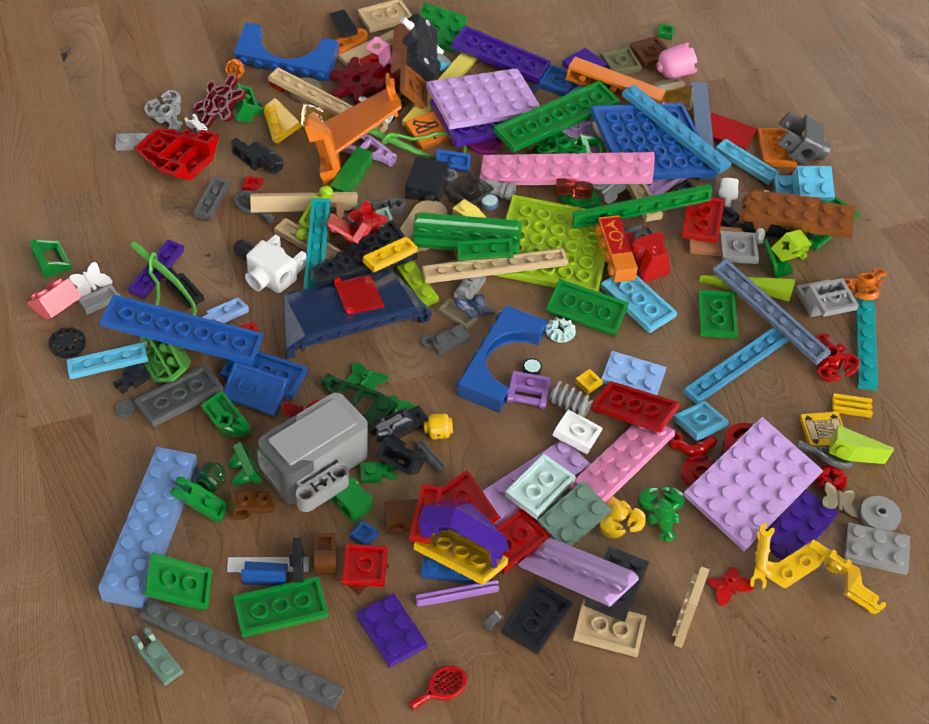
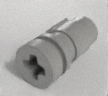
(503, 190)

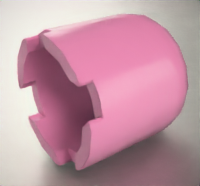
(677, 61)

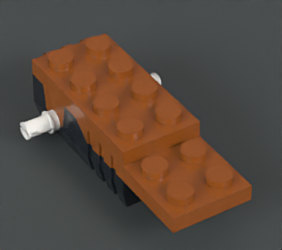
(782, 213)

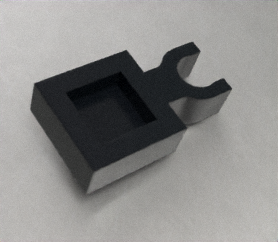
(133, 377)

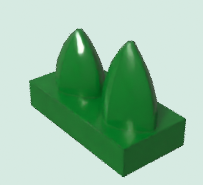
(249, 472)

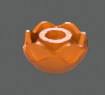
(235, 64)

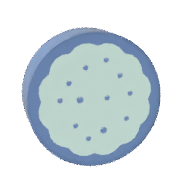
(489, 202)

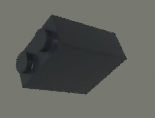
(427, 179)

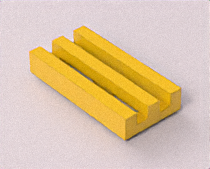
(850, 404)

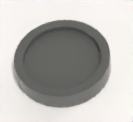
(125, 409)

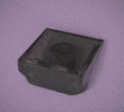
(468, 188)

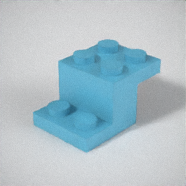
(807, 181)

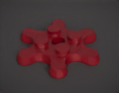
(357, 89)
(219, 101)

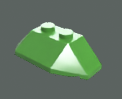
(165, 360)

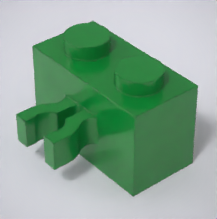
(247, 108)

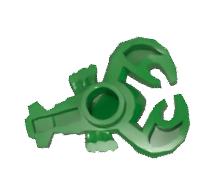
(562, 145)
(663, 509)

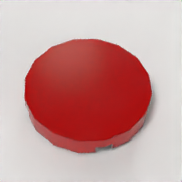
(694, 468)

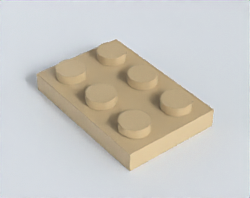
(383, 15)
(608, 632)

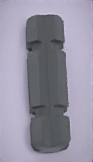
(432, 457)

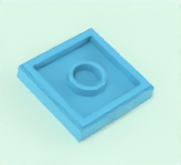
(700, 420)

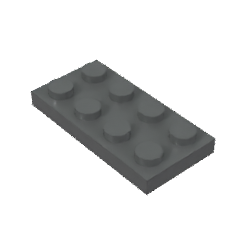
(178, 396)

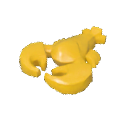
(619, 513)

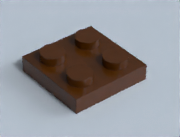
(648, 50)

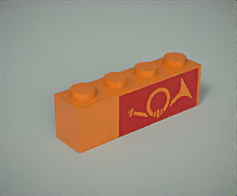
(616, 249)

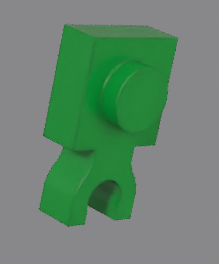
(373, 472)

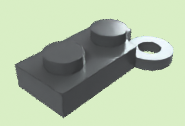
(447, 340)

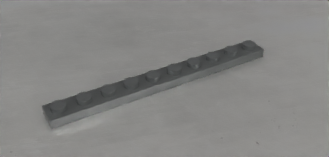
(242, 654)

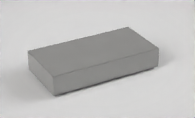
(97, 299)

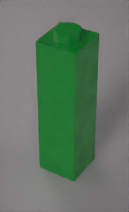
(353, 171)

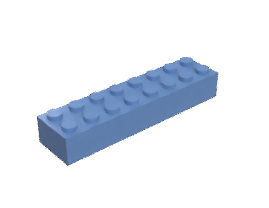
(147, 527)

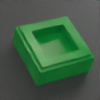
(666, 31)

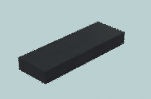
(343, 23)

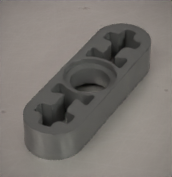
(392, 202)

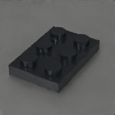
(536, 617)

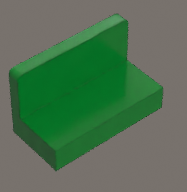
(778, 267)

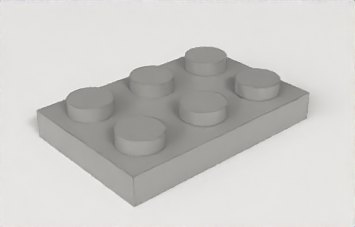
(877, 548)

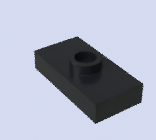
(296, 560)

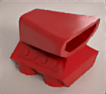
(651, 256)

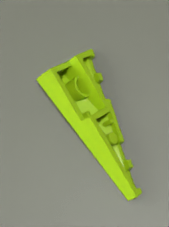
(774, 287)

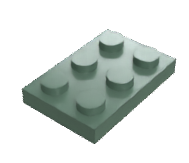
(575, 515)

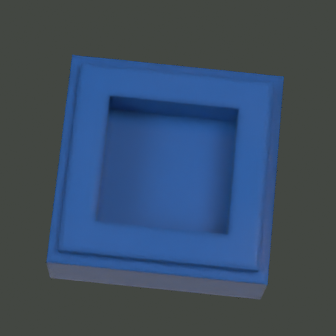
(364, 533)

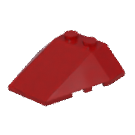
(178, 152)

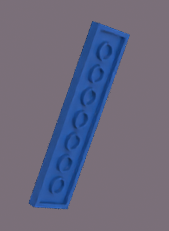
(182, 329)

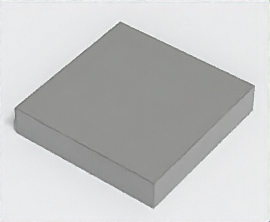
(739, 247)

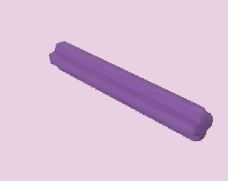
(456, 593)

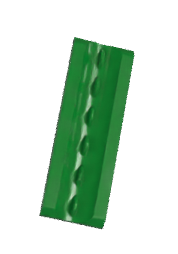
(444, 230)

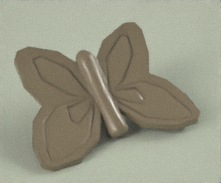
(840, 500)

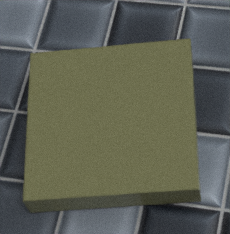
(621, 60)

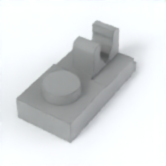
(469, 288)

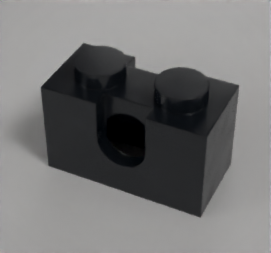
(395, 449)

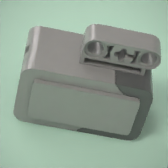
(312, 451)

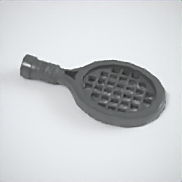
(246, 193)
(823, 454)

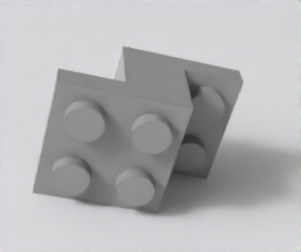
(826, 297)

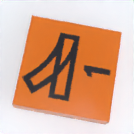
(426, 125)

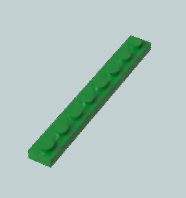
(643, 205)

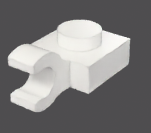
(195, 124)

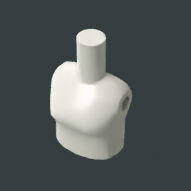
(728, 190)

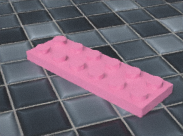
(623, 460)

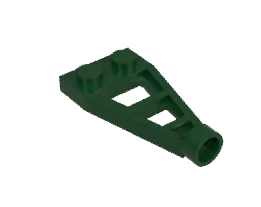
(380, 408)

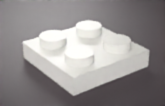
(577, 431)

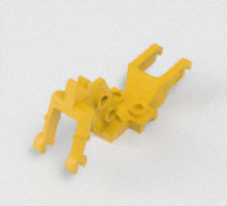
(805, 561)

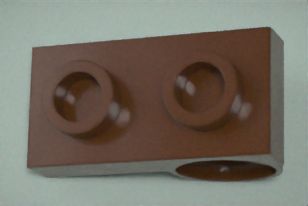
(249, 502)
(325, 553)

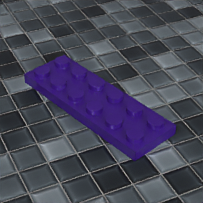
(500, 53)

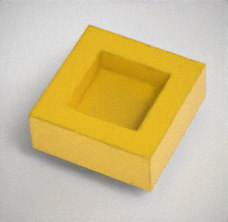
(588, 381)

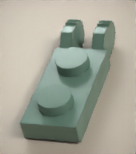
(157, 658)

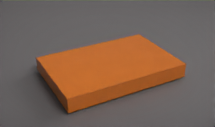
(770, 151)

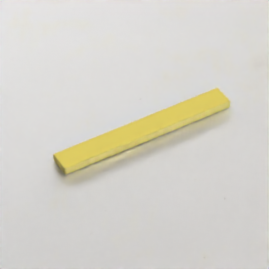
(456, 69)

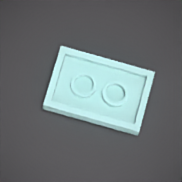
(540, 486)

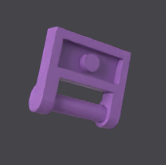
(529, 384)

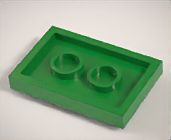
(717, 314)
(178, 582)

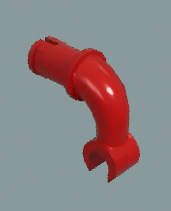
(698, 448)

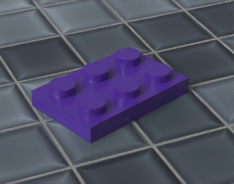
(391, 630)

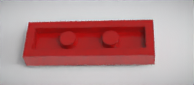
(428, 495)

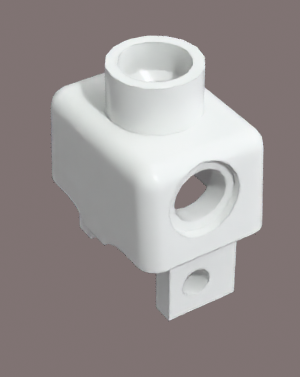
(272, 267)

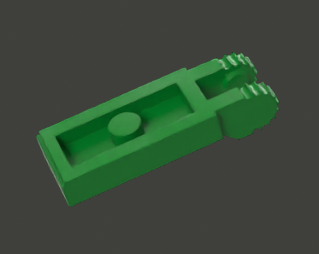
(199, 499)

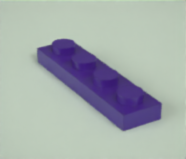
(167, 256)

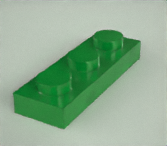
(485, 249)

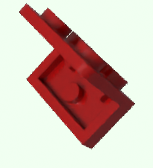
(350, 232)

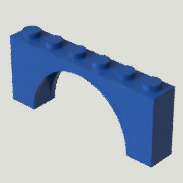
(314, 65)
(510, 327)

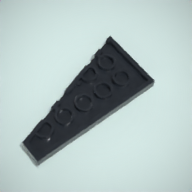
(350, 264)

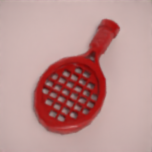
(418, 701)

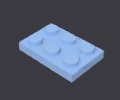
(633, 373)

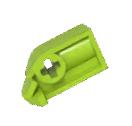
(792, 245)

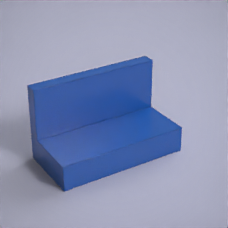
(264, 573)

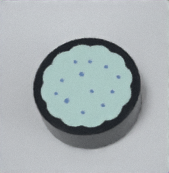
(532, 366)

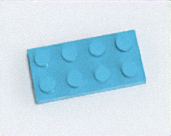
(644, 303)

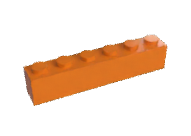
(586, 73)

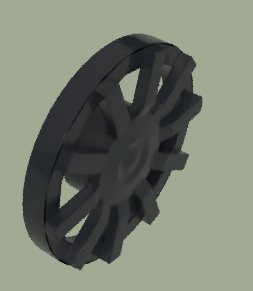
(67, 342)

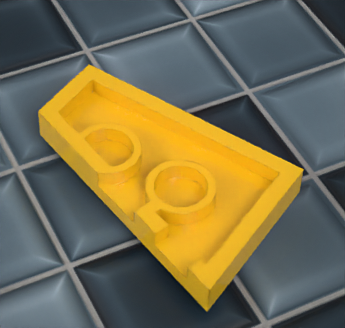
(280, 121)

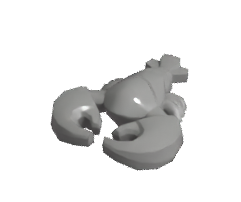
(166, 112)

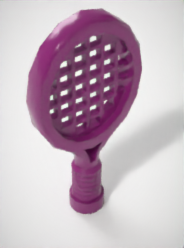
(485, 151)

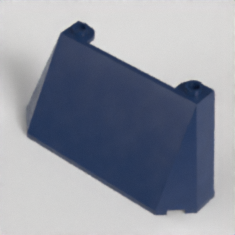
(319, 314)

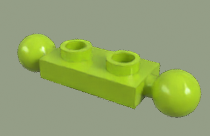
(302, 233)

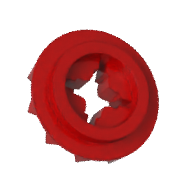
(840, 479)

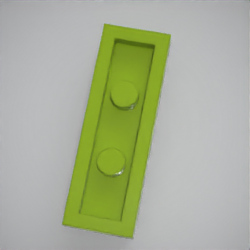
(415, 281)

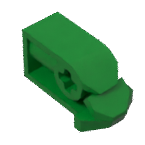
(225, 416)

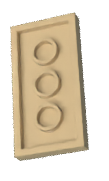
(689, 606)

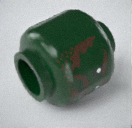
(211, 476)

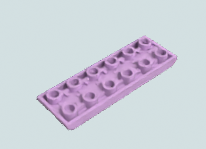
(580, 571)

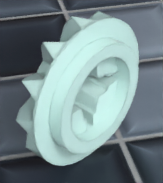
(556, 334)

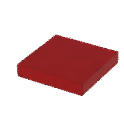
(365, 565)

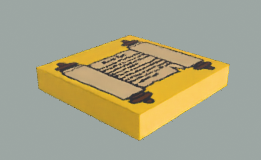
(820, 427)

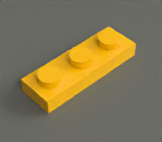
(389, 254)

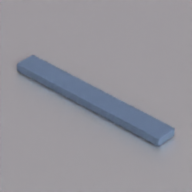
(702, 116)
(771, 311)

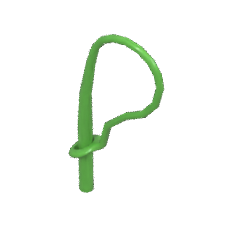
(391, 138)
(154, 263)

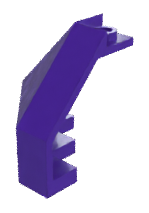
(467, 521)

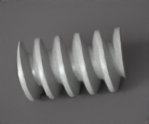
(570, 400)

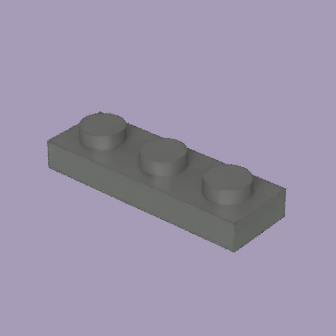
(211, 198)

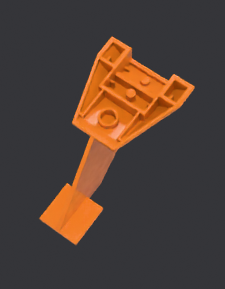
(349, 126)

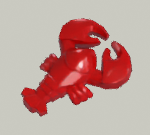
(826, 370)

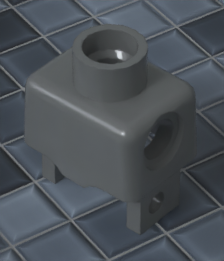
(803, 147)

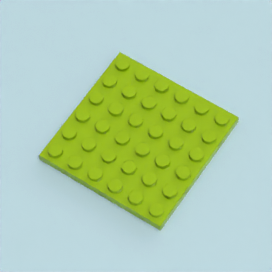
(549, 228)

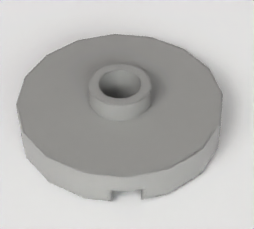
(871, 515)

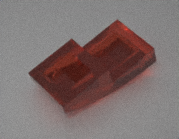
(574, 187)

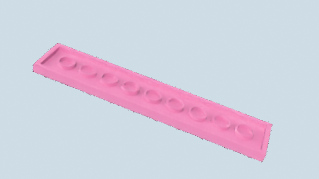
(588, 167)

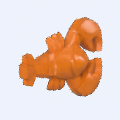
(866, 284)

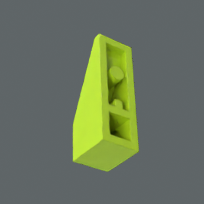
(857, 447)

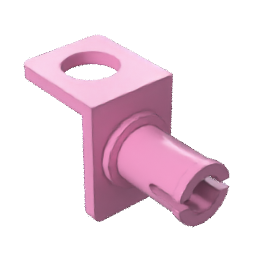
(384, 52)

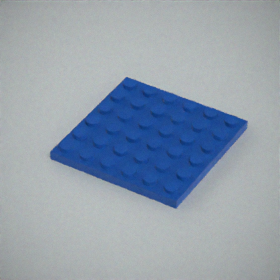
(630, 130)

